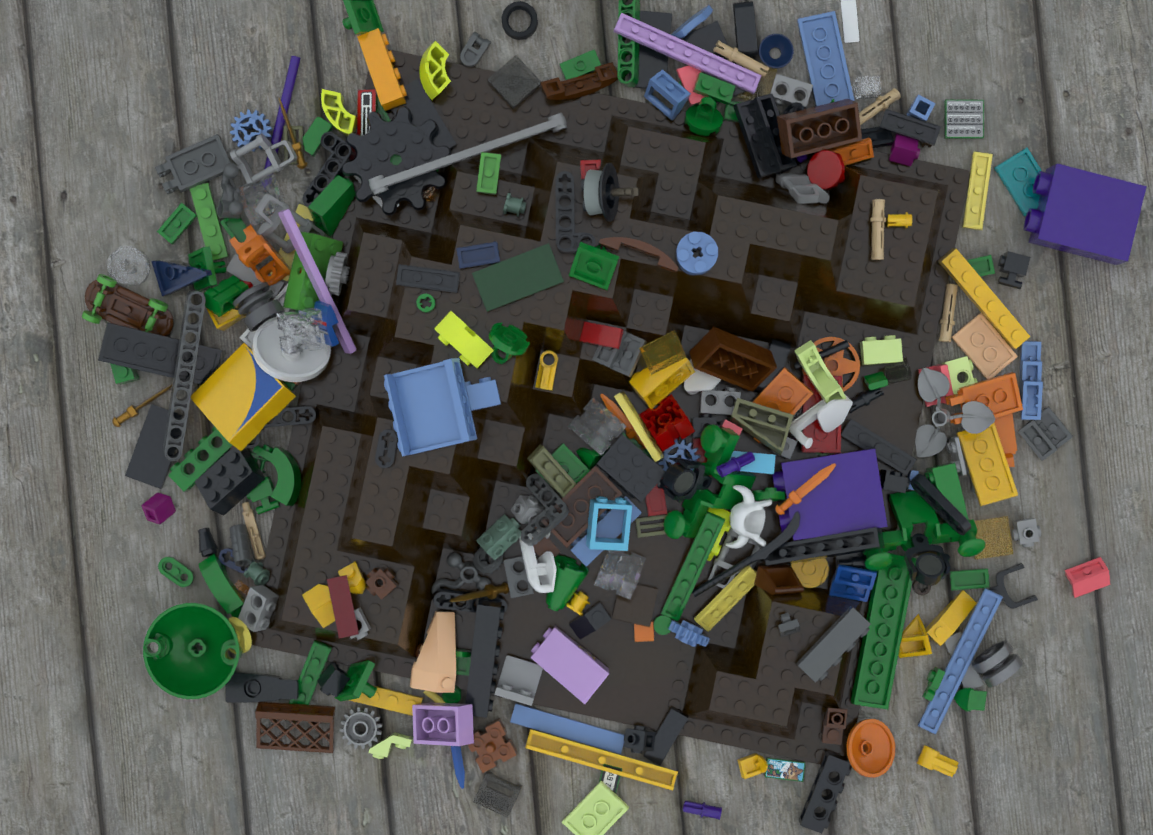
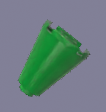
(567, 580)

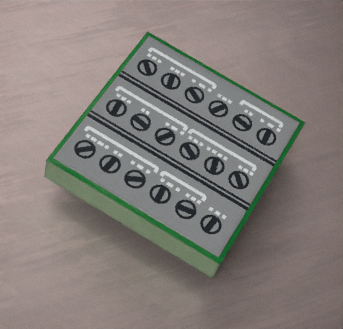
(963, 119)

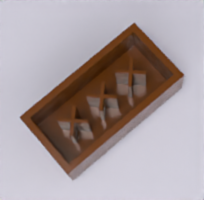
(732, 359)

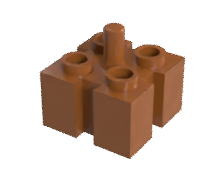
(492, 745)

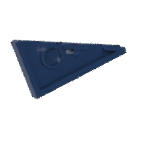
(174, 277)

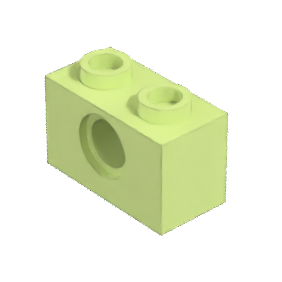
(960, 365)

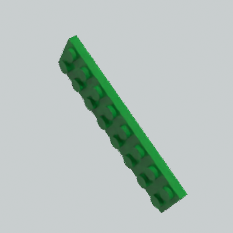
(882, 642)

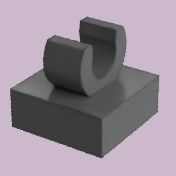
(788, 626)

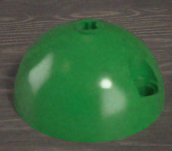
(181, 667)

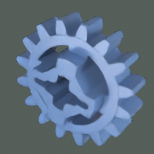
(253, 122)
(680, 451)
(689, 633)

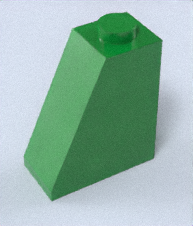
(332, 204)

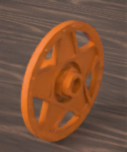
(837, 364)

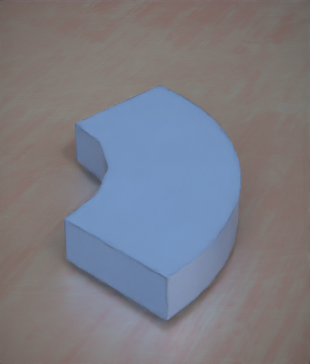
(692, 22)

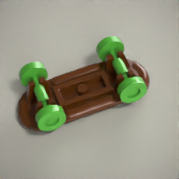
(125, 308)

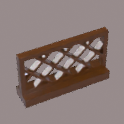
(295, 714)

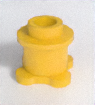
(578, 602)

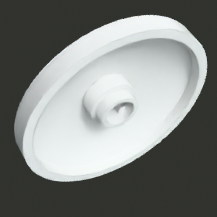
(286, 367)

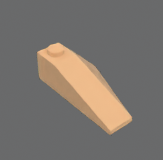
(437, 658)

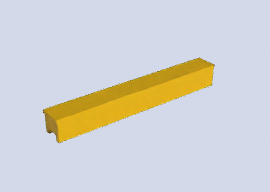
(596, 758)

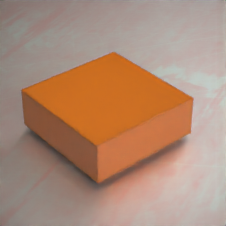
(643, 633)

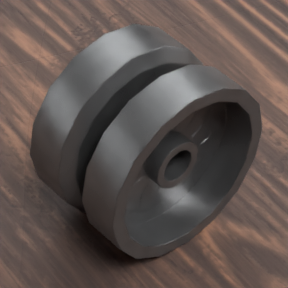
(997, 663)

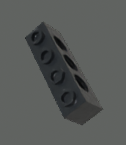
(819, 821)

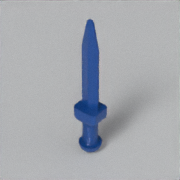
(458, 765)

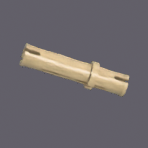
(740, 58)
(881, 104)
(878, 219)
(948, 313)

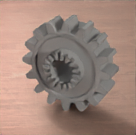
(337, 273)
(351, 731)

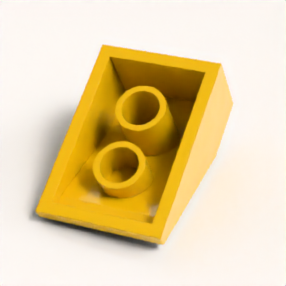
(657, 386)

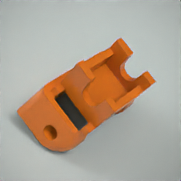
(257, 249)

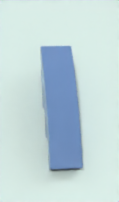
(1030, 380)

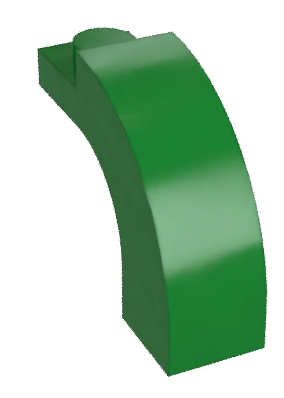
(288, 473)
(221, 585)

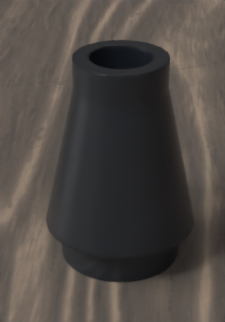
(206, 543)

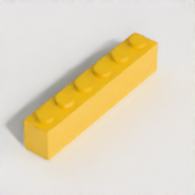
(984, 298)

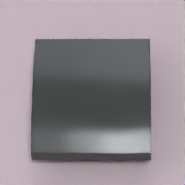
(622, 359)
(1045, 434)

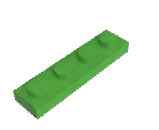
(209, 221)

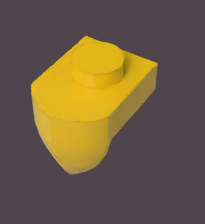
(355, 578)
(752, 765)

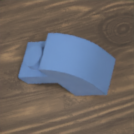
(920, 108)

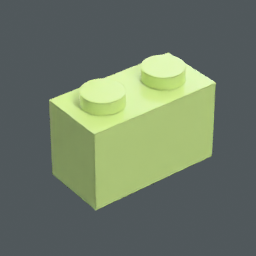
(881, 351)

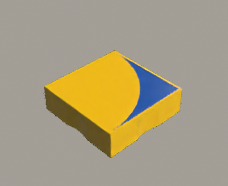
(241, 398)

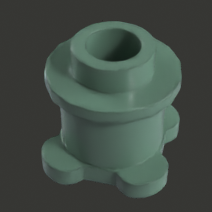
(514, 205)
(257, 573)

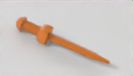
(613, 408)
(795, 497)

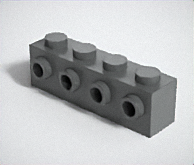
(833, 644)

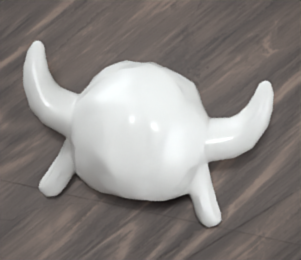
(747, 518)

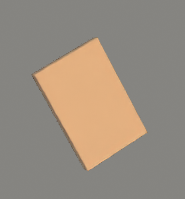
(984, 346)

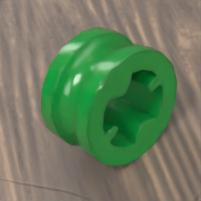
(427, 309)

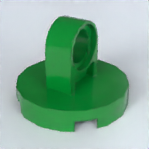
(704, 118)
(509, 340)

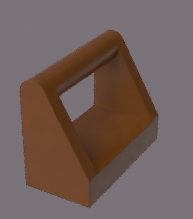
(778, 575)

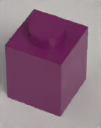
(904, 150)

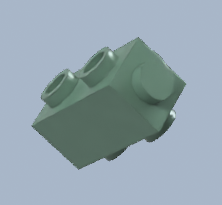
(500, 536)

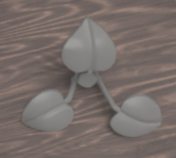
(975, 415)

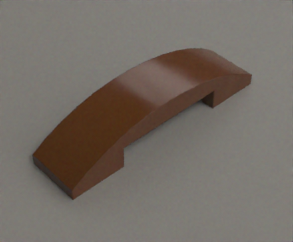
(581, 85)
(664, 262)

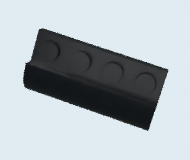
(762, 137)

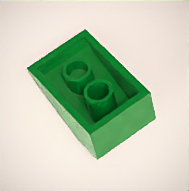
(946, 480)

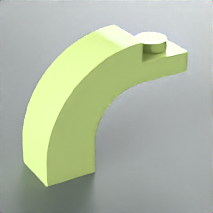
(818, 373)

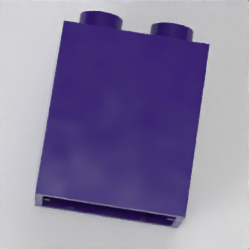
(1085, 213)
(842, 502)

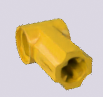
(546, 372)
(934, 760)

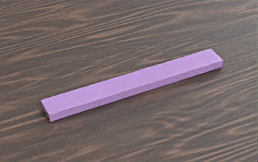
(687, 53)
(315, 277)

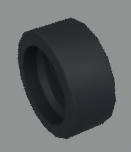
(519, 6)

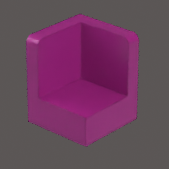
(158, 508)

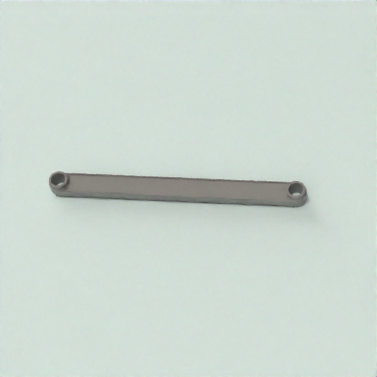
(380, 184)

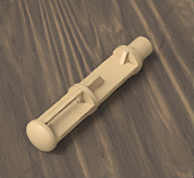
(253, 531)

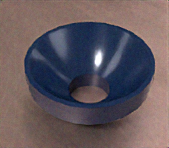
(780, 42)

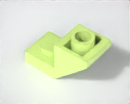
(383, 747)

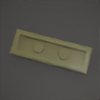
(551, 471)

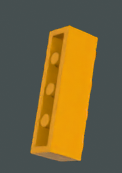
(382, 70)

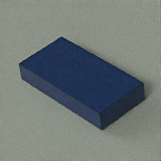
(478, 255)

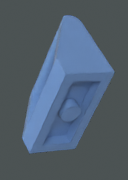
(668, 89)

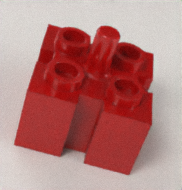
(667, 423)

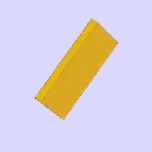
(987, 465)

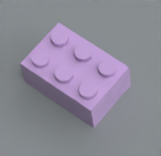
(443, 724)

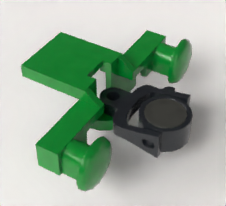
(692, 485)
(932, 561)

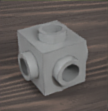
(527, 509)
(1020, 528)

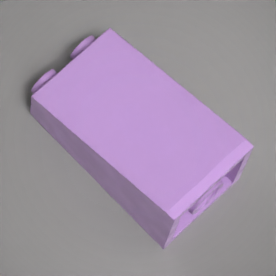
(569, 664)

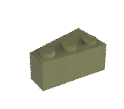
(763, 423)

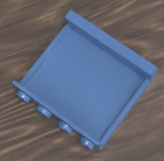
(430, 407)

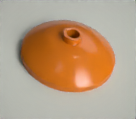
(877, 751)

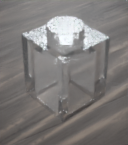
(867, 87)

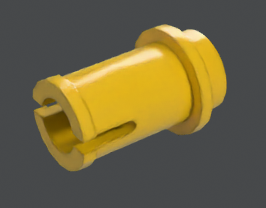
(899, 220)

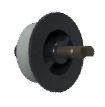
(603, 192)

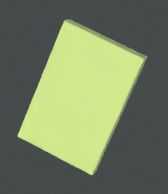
(596, 812)

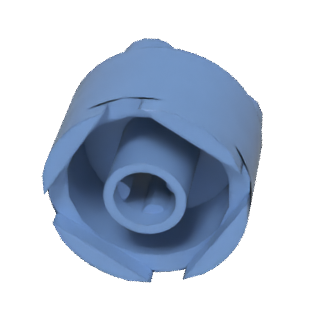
(696, 241)

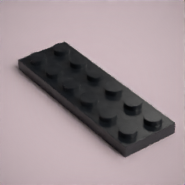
(154, 353)

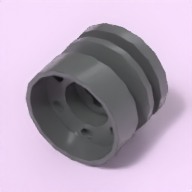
(257, 305)

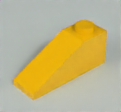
(950, 618)

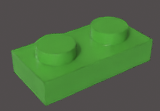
(488, 173)

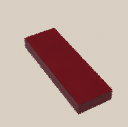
(342, 606)

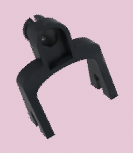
(1001, 590)

